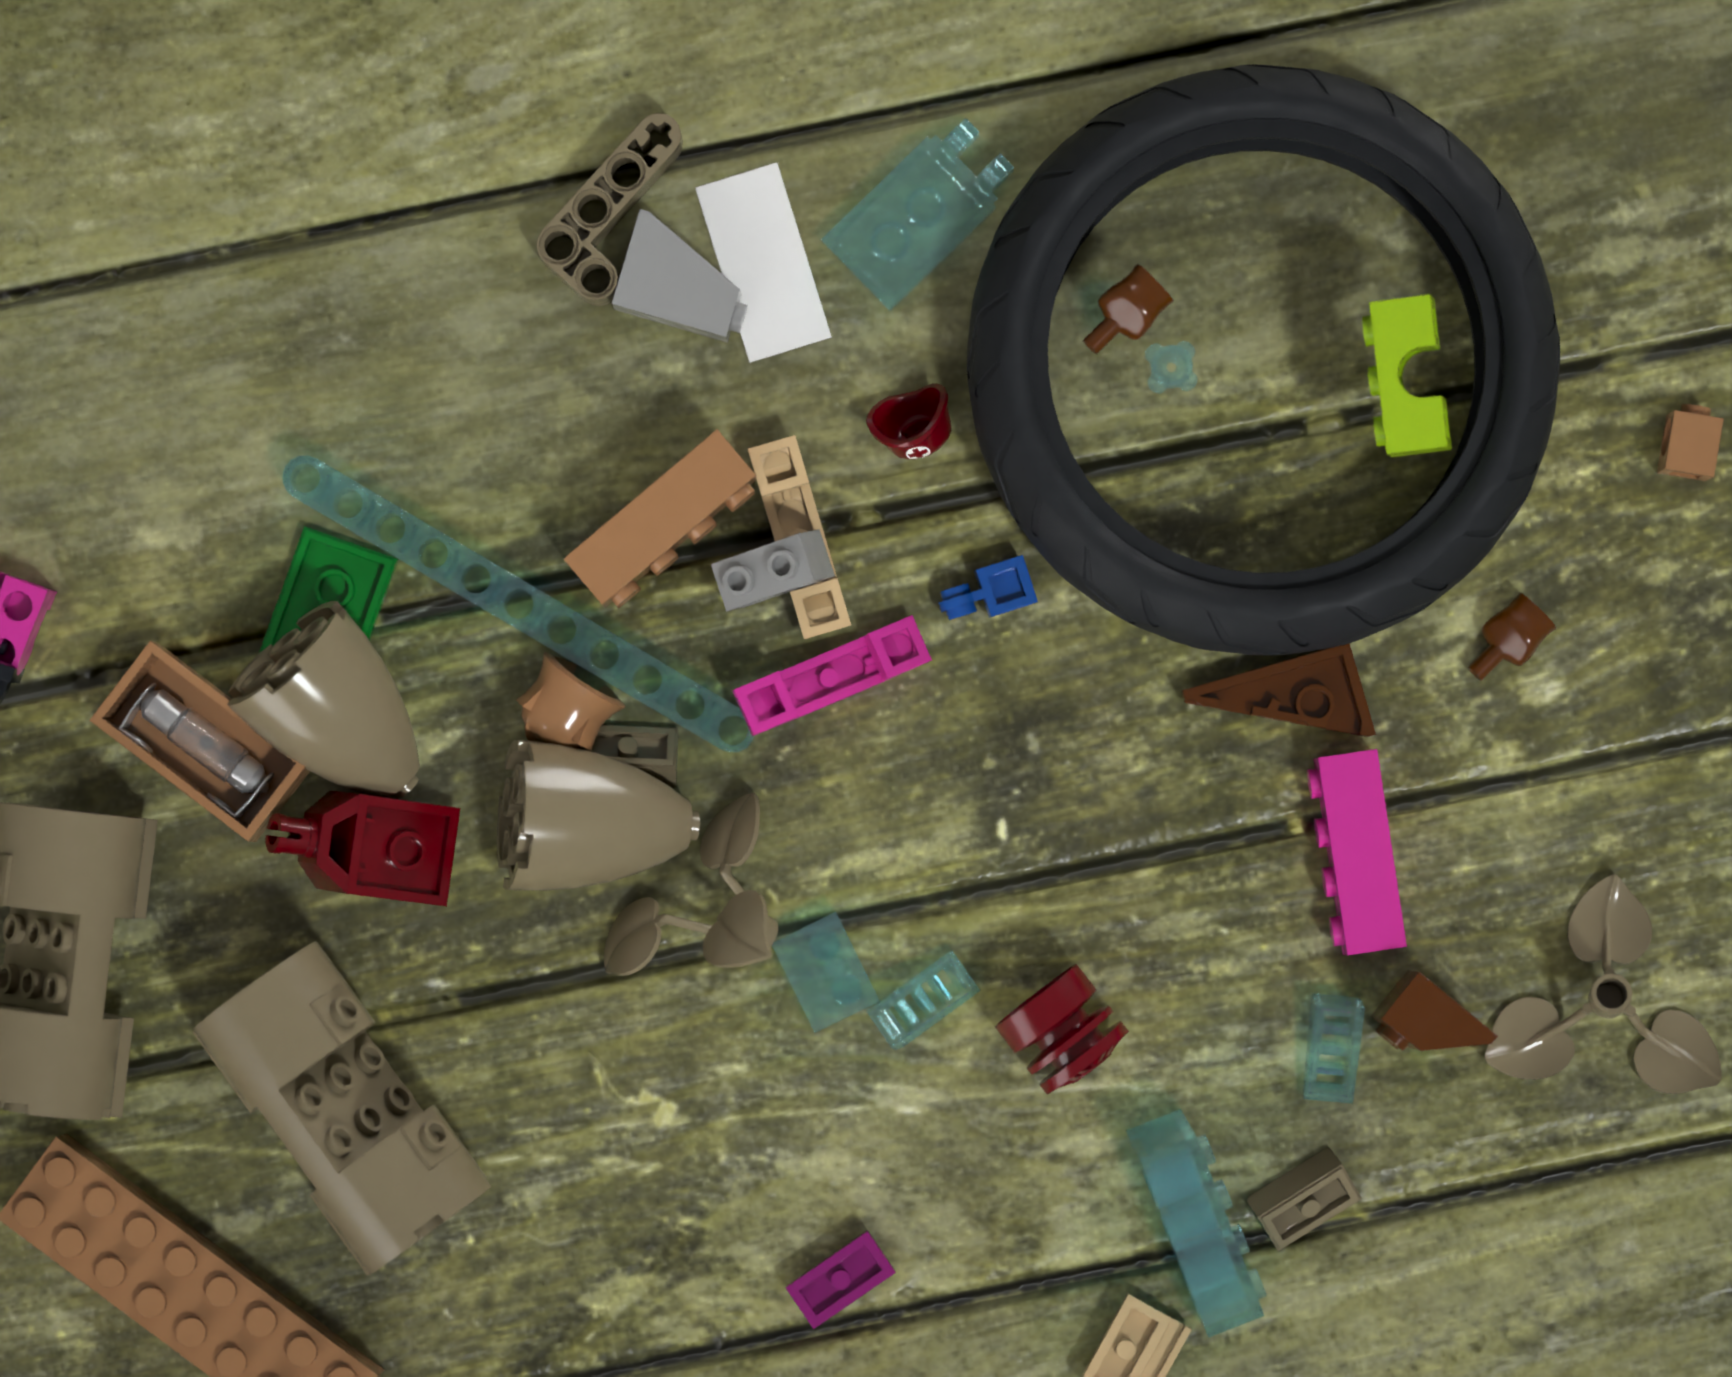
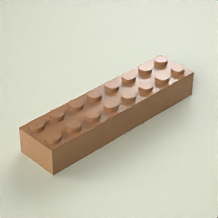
(169, 1273)

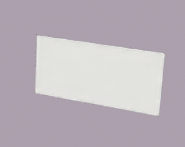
(765, 259)

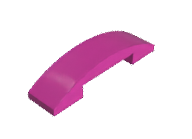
(832, 676)

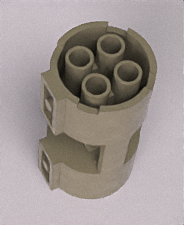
(64, 887)
(305, 1061)

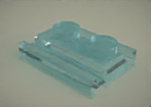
(825, 972)

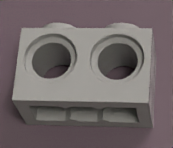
(772, 570)

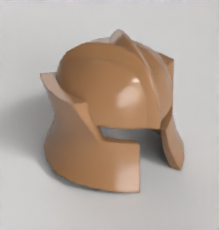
(564, 708)

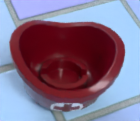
(912, 422)

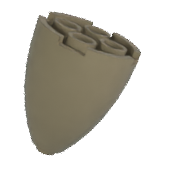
(331, 705)
(584, 819)

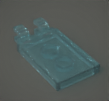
(917, 215)

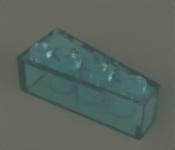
(1197, 1223)

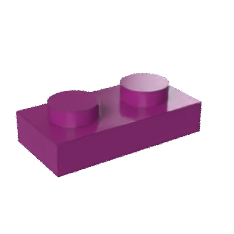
(840, 1279)

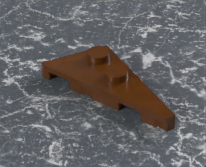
(1306, 690)

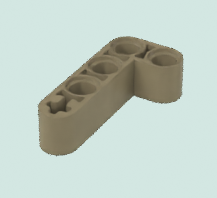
(618, 202)

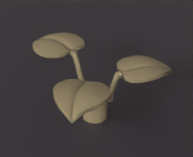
(743, 926)
(1616, 928)

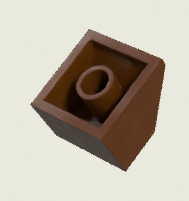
(1426, 1018)

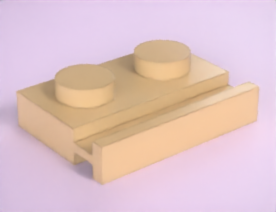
(1138, 1342)

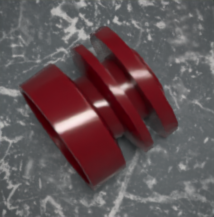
(1062, 1029)

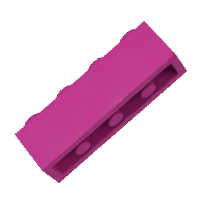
(1358, 852)

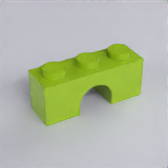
(1398, 332)

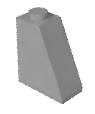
(675, 284)

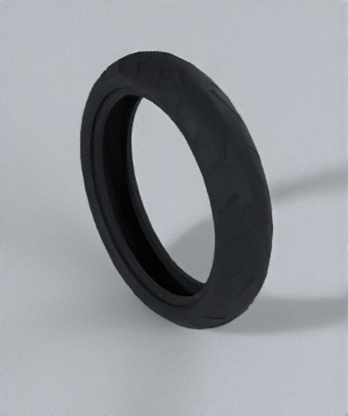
(1406, 158)

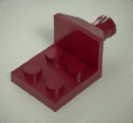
(372, 846)

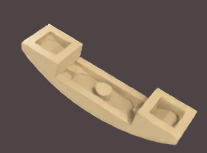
(794, 511)

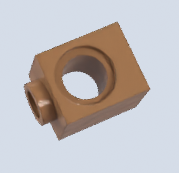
(1690, 443)

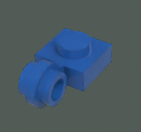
(1002, 587)

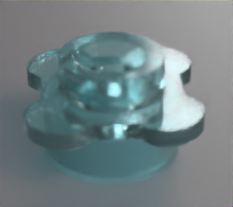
(1181, 356)

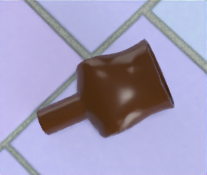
(1128, 308)
(1512, 636)

